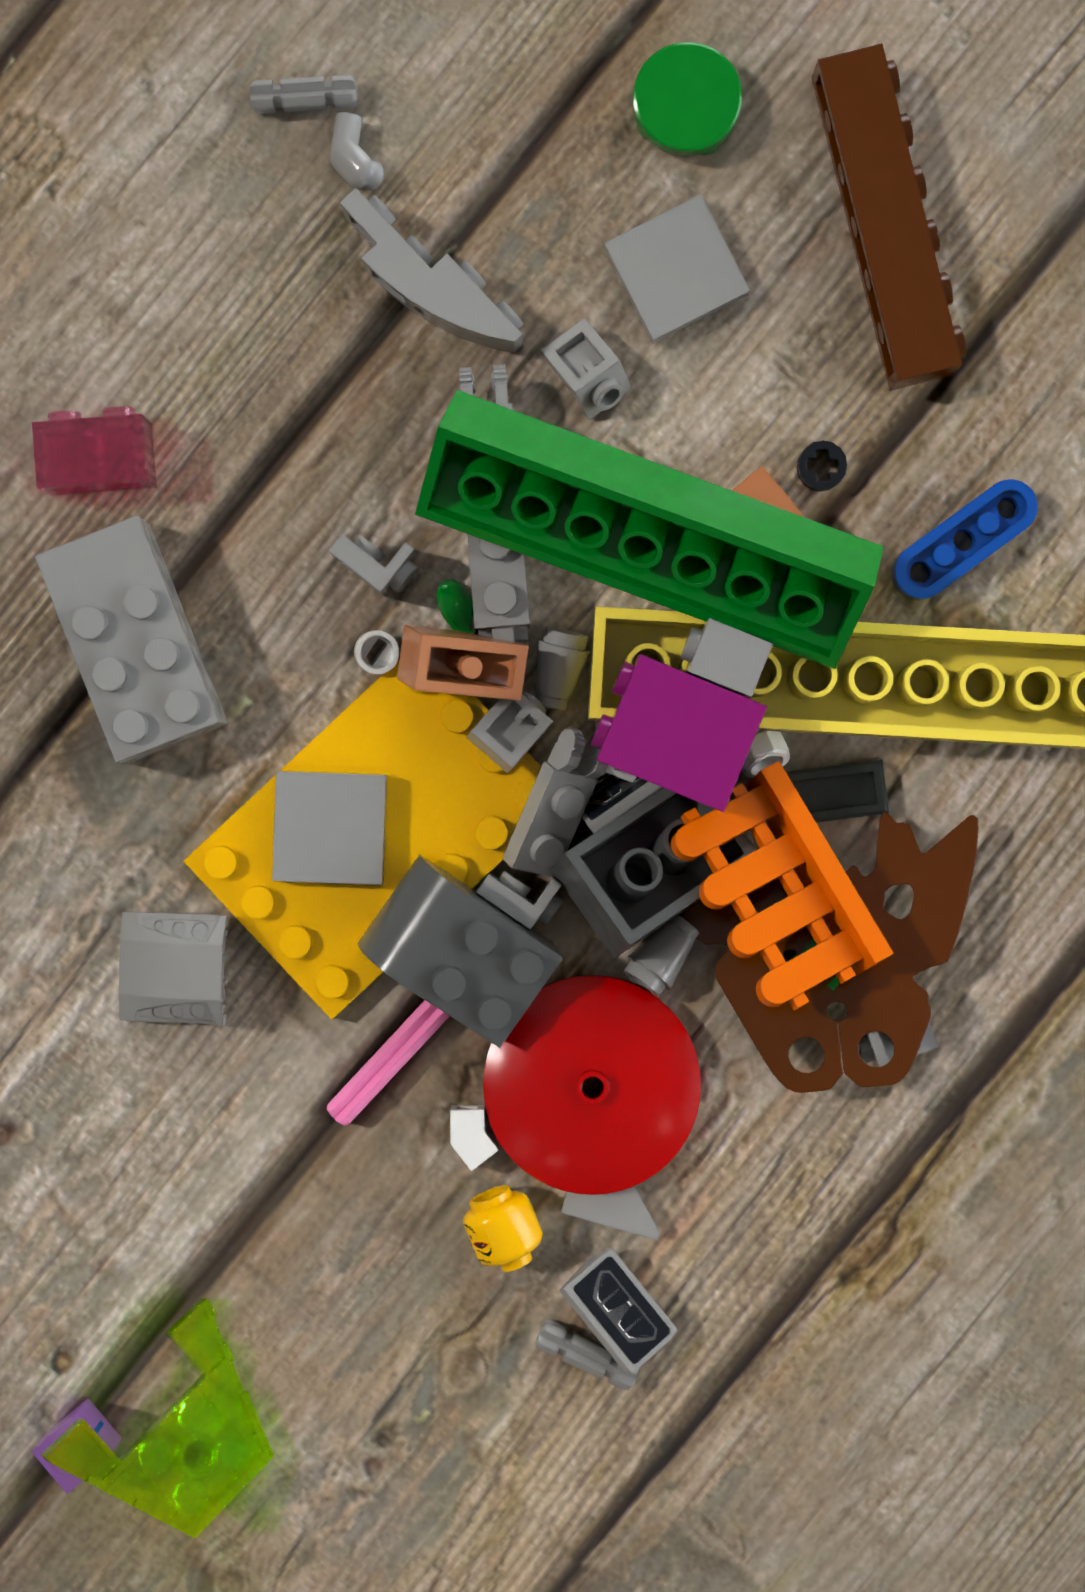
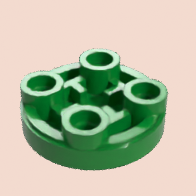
(687, 99)

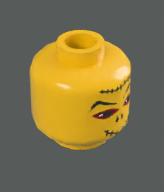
(502, 1228)

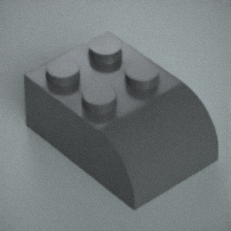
(630, 877)
(459, 951)

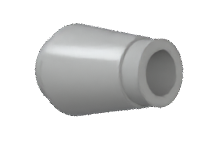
(559, 666)
(661, 956)

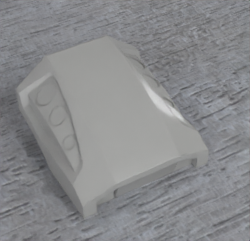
(172, 967)

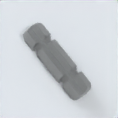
(303, 94)
(582, 1354)

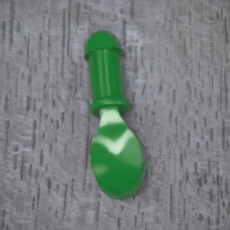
(455, 605)

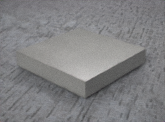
(676, 268)
(329, 827)

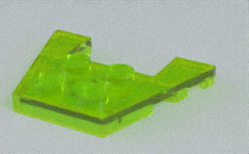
(193, 1453)

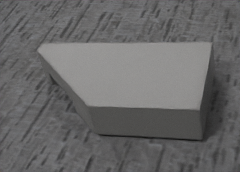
(617, 1210)

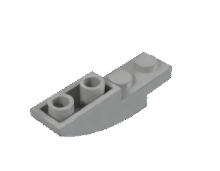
(442, 295)

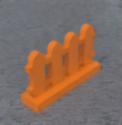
(826, 891)

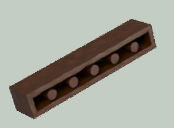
(887, 216)

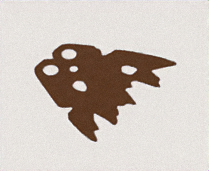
(878, 998)

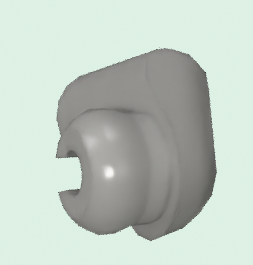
(349, 158)

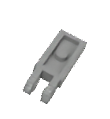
(555, 804)

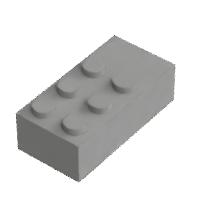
(131, 640)

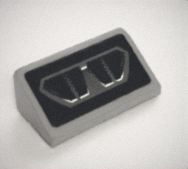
(614, 798)
(618, 1310)

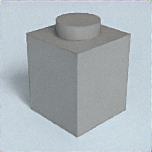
(726, 657)

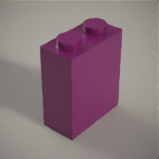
(678, 731)

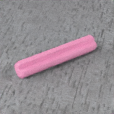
(386, 1063)

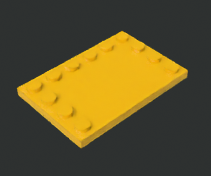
(439, 804)

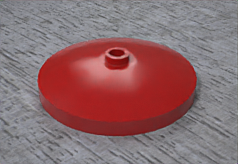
(647, 1095)

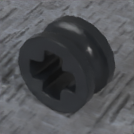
(833, 454)

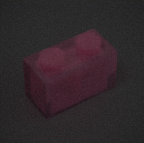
(94, 452)

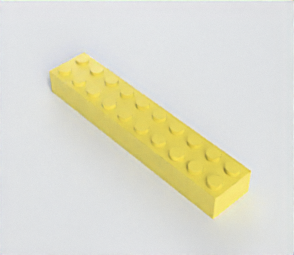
(887, 681)

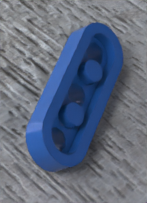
(984, 527)

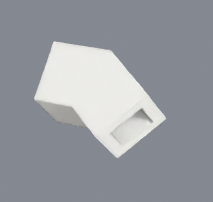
(470, 1135)

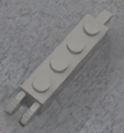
(495, 571)

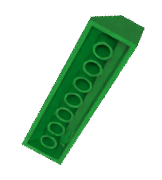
(647, 529)

